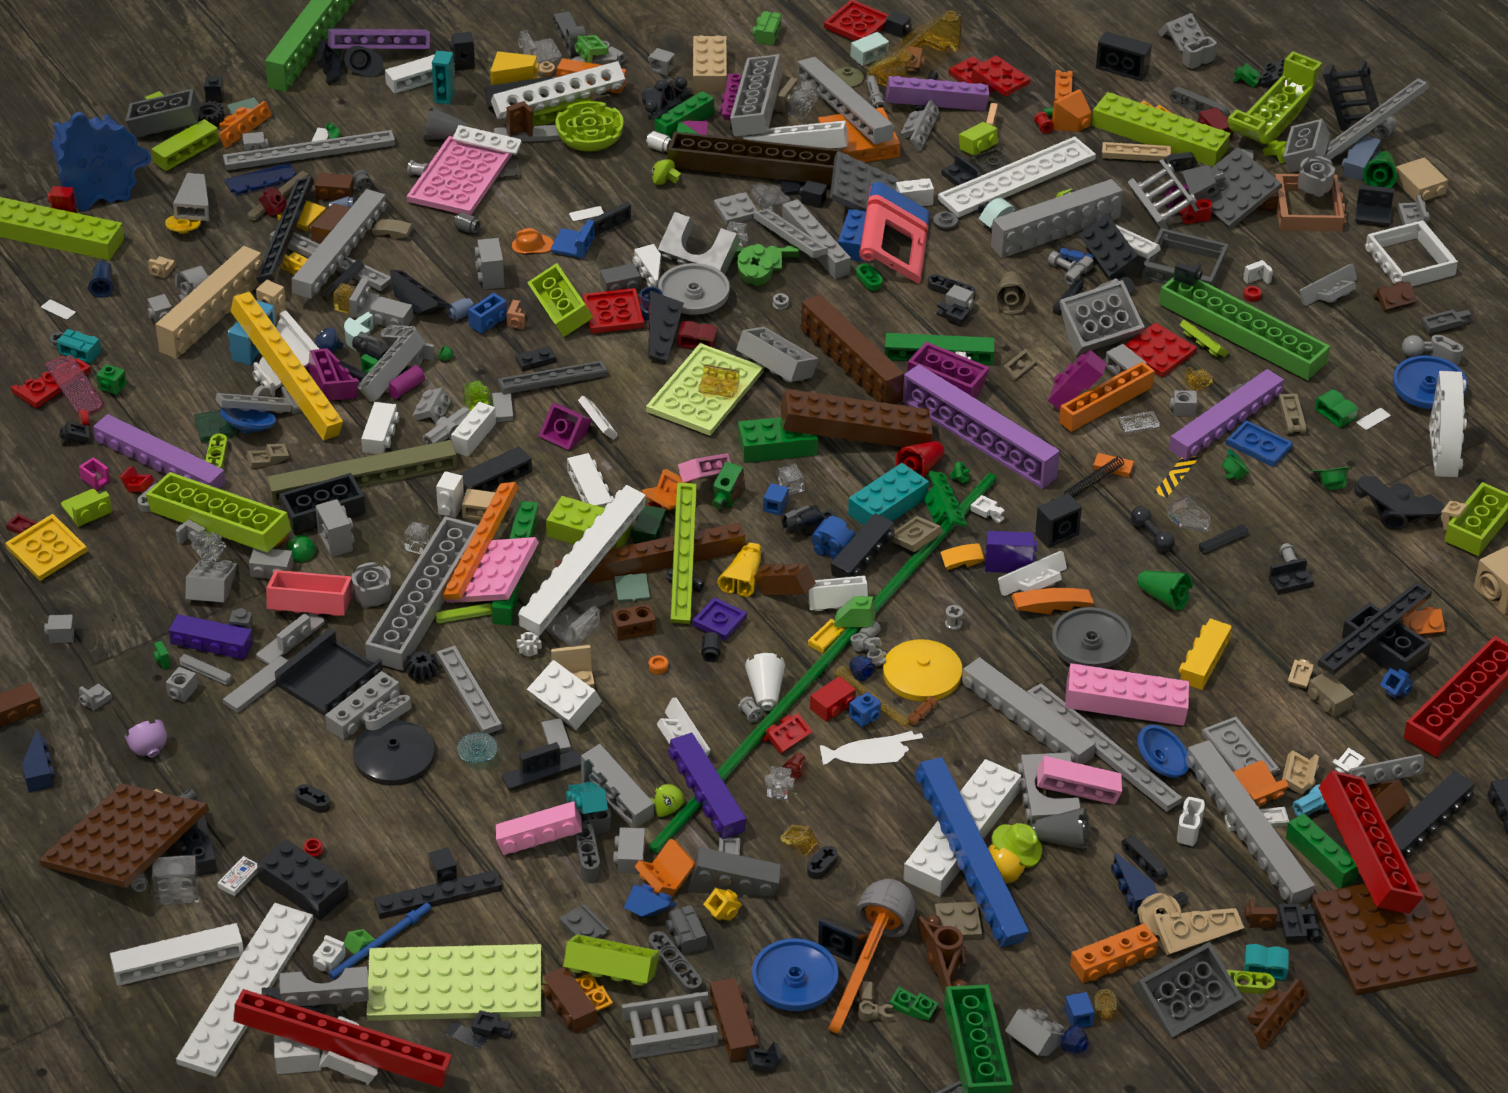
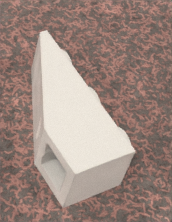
(648, 261)

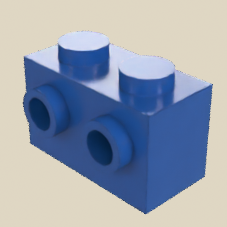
(487, 313)

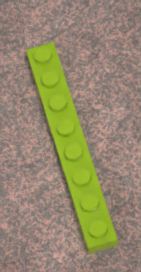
(683, 553)

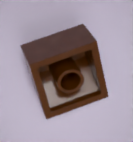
(1389, 797)

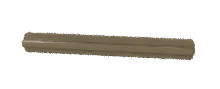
(286, 189)

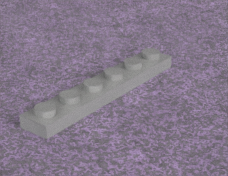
(790, 233)
(469, 690)

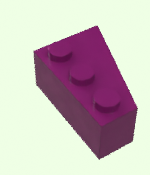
(331, 376)

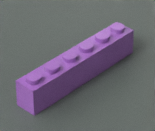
(379, 38)
(942, 93)

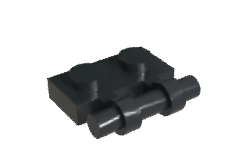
(1293, 925)

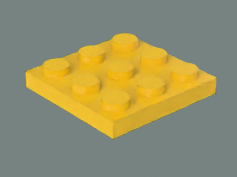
(46, 547)

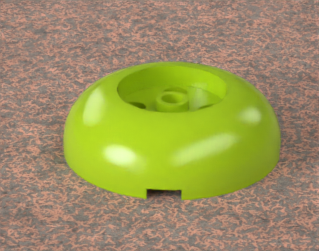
(589, 126)

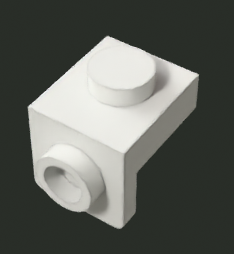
(1258, 271)
(1348, 760)

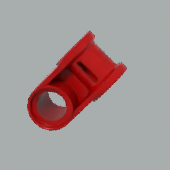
(1203, 213)

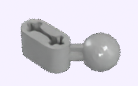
(1439, 347)

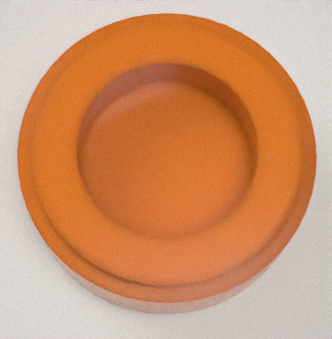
(658, 664)

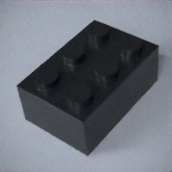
(1123, 56)

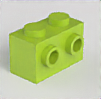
(978, 138)

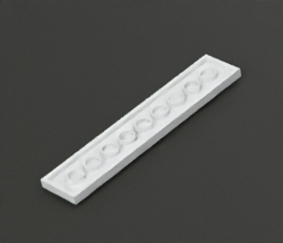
(1016, 176)
(256, 968)

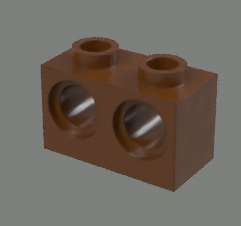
(633, 622)

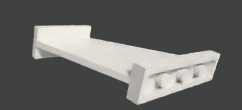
(298, 342)

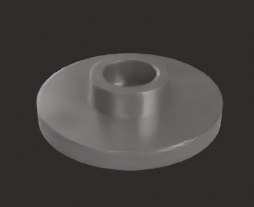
(945, 220)

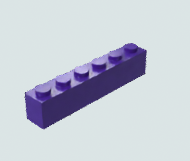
(707, 786)

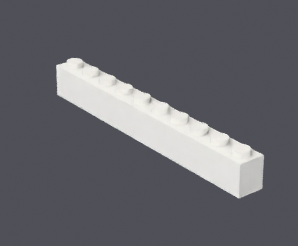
(582, 560)

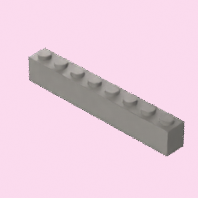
(1027, 711)

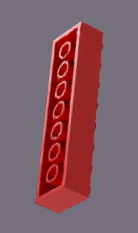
(1460, 699)
(1370, 842)

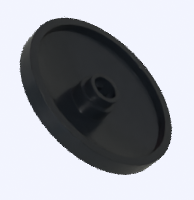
(394, 753)

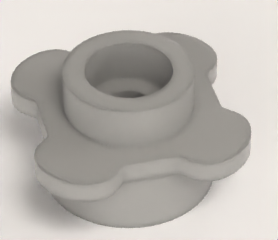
(878, 657)

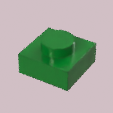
(161, 655)

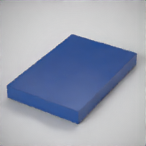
(1259, 443)

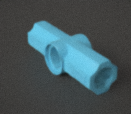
(1310, 803)

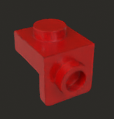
(135, 482)

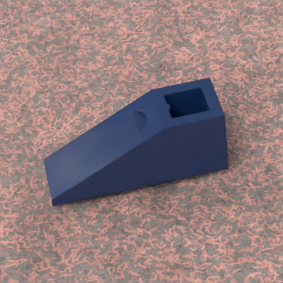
(35, 765)
(1132, 882)

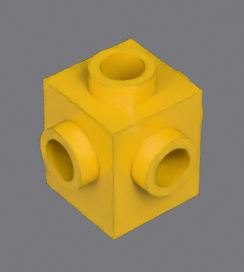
(723, 904)

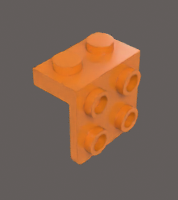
(665, 491)
(1260, 783)
(668, 868)

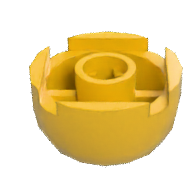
(1007, 864)

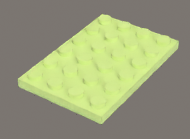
(700, 411)

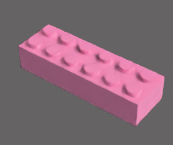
(1127, 694)

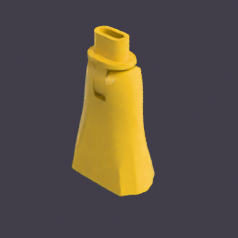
(742, 571)

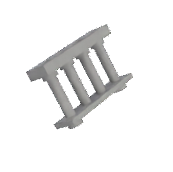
(1146, 198)
(675, 1041)

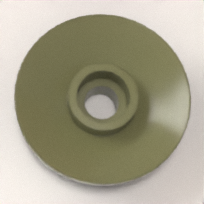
(851, 76)

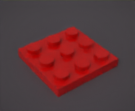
(856, 21)
(614, 310)
(1161, 349)

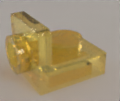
(1199, 378)
(801, 836)

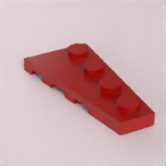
(42, 389)

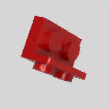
(788, 733)

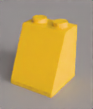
(513, 68)

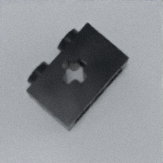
(463, 51)

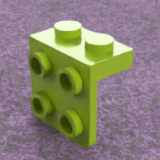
(87, 506)

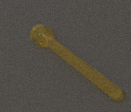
(846, 674)

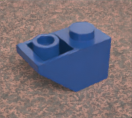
(648, 903)

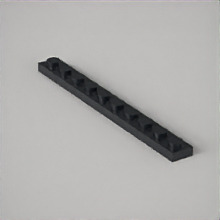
(285, 229)

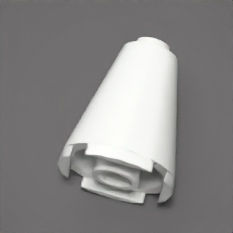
(765, 677)

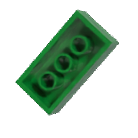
(767, 441)

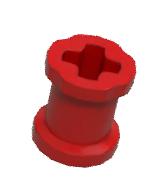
(1044, 123)

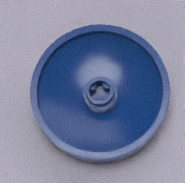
(1417, 379)
(795, 974)

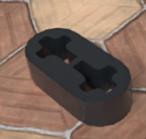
(1181, 161)
(314, 796)
(819, 860)

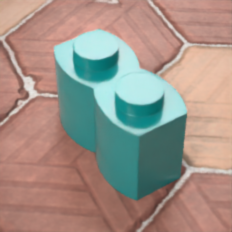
(1267, 960)

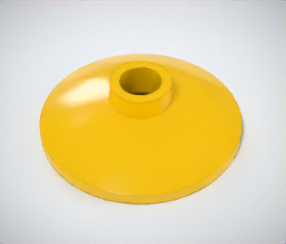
(181, 225)

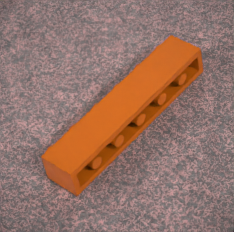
(1106, 396)

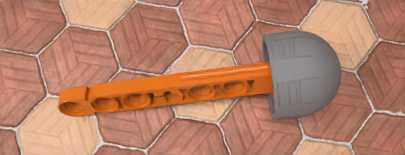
(887, 911)

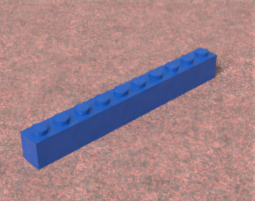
(971, 852)

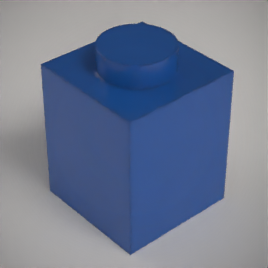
(775, 499)
(1079, 1010)

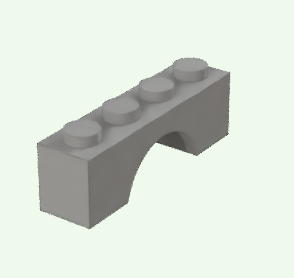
(349, 987)

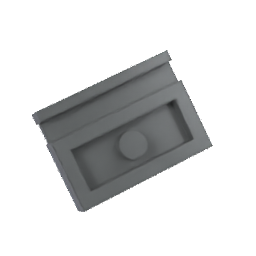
(583, 922)

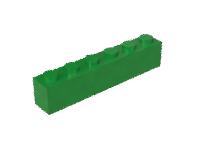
(904, 346)

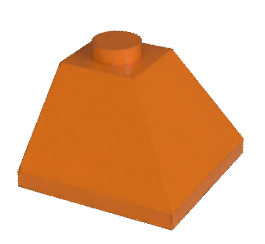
(1071, 112)

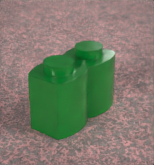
(1336, 408)

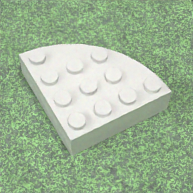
(1448, 424)

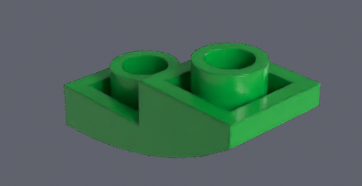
(911, 1005)

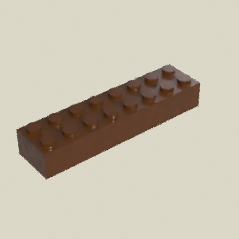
(852, 350)
(854, 419)

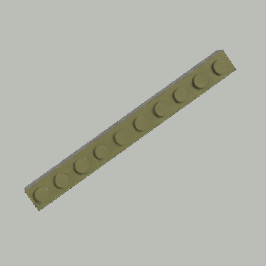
(371, 469)

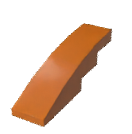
(1048, 599)

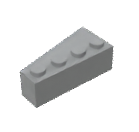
(621, 791)

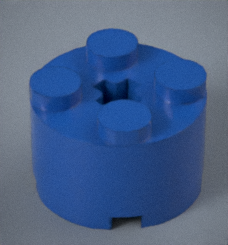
(831, 537)

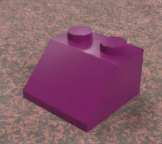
(564, 426)

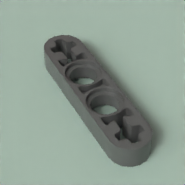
(1181, 97)
(676, 962)

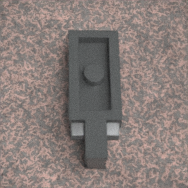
(1445, 320)

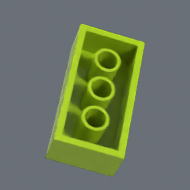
(560, 300)
(572, 518)
(1480, 521)
(611, 959)

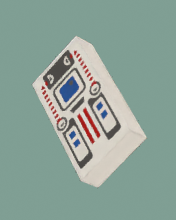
(238, 876)

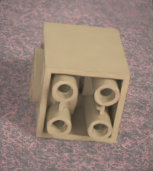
(1493, 579)

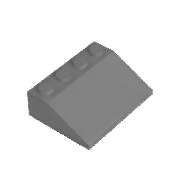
(1100, 317)

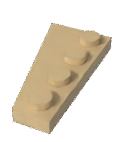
(1189, 929)

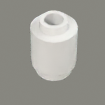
(658, 141)

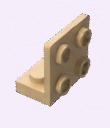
(575, 660)

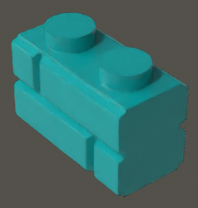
(79, 346)

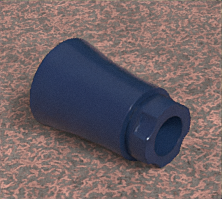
(101, 280)

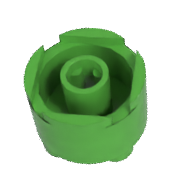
(747, 262)

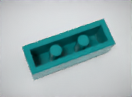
(443, 77)
(587, 796)

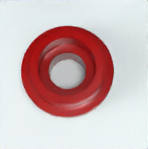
(313, 847)

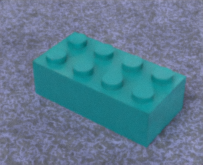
(889, 495)

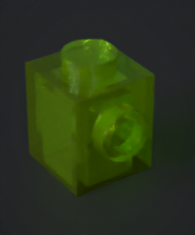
(474, 393)

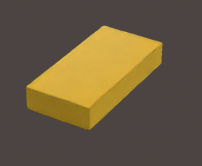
(825, 636)

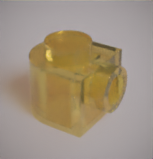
(1105, 1003)

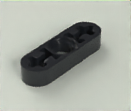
(940, 284)
(1144, 858)

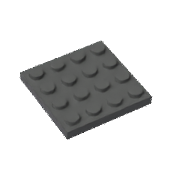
(853, 180)
(1243, 190)

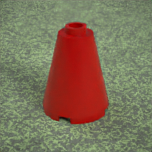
(921, 456)

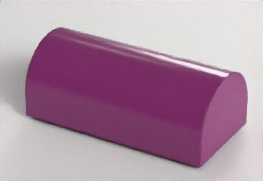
(406, 382)

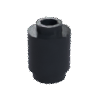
(711, 646)

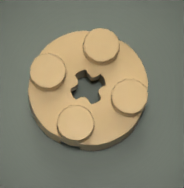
(1151, 904)

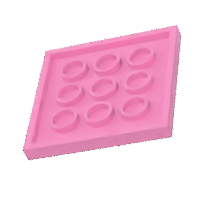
(499, 570)

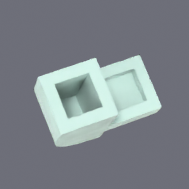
(995, 209)
(353, 327)

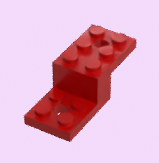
(993, 72)

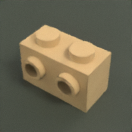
(274, 295)

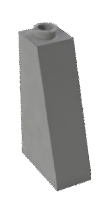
(192, 199)

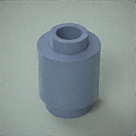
(459, 309)

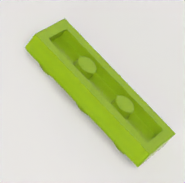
(1203, 339)

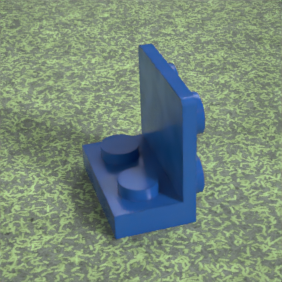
(574, 242)

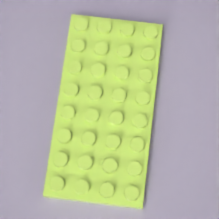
(454, 982)

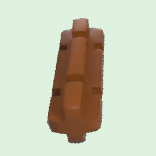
(923, 710)

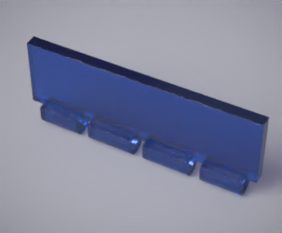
(257, 179)

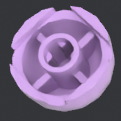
(147, 738)

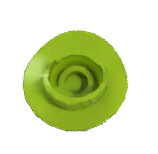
(1019, 840)

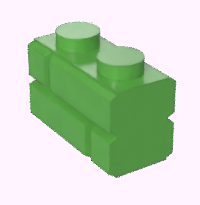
(767, 28)

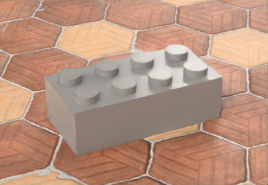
(777, 354)

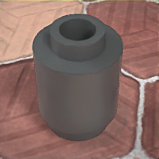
(467, 223)

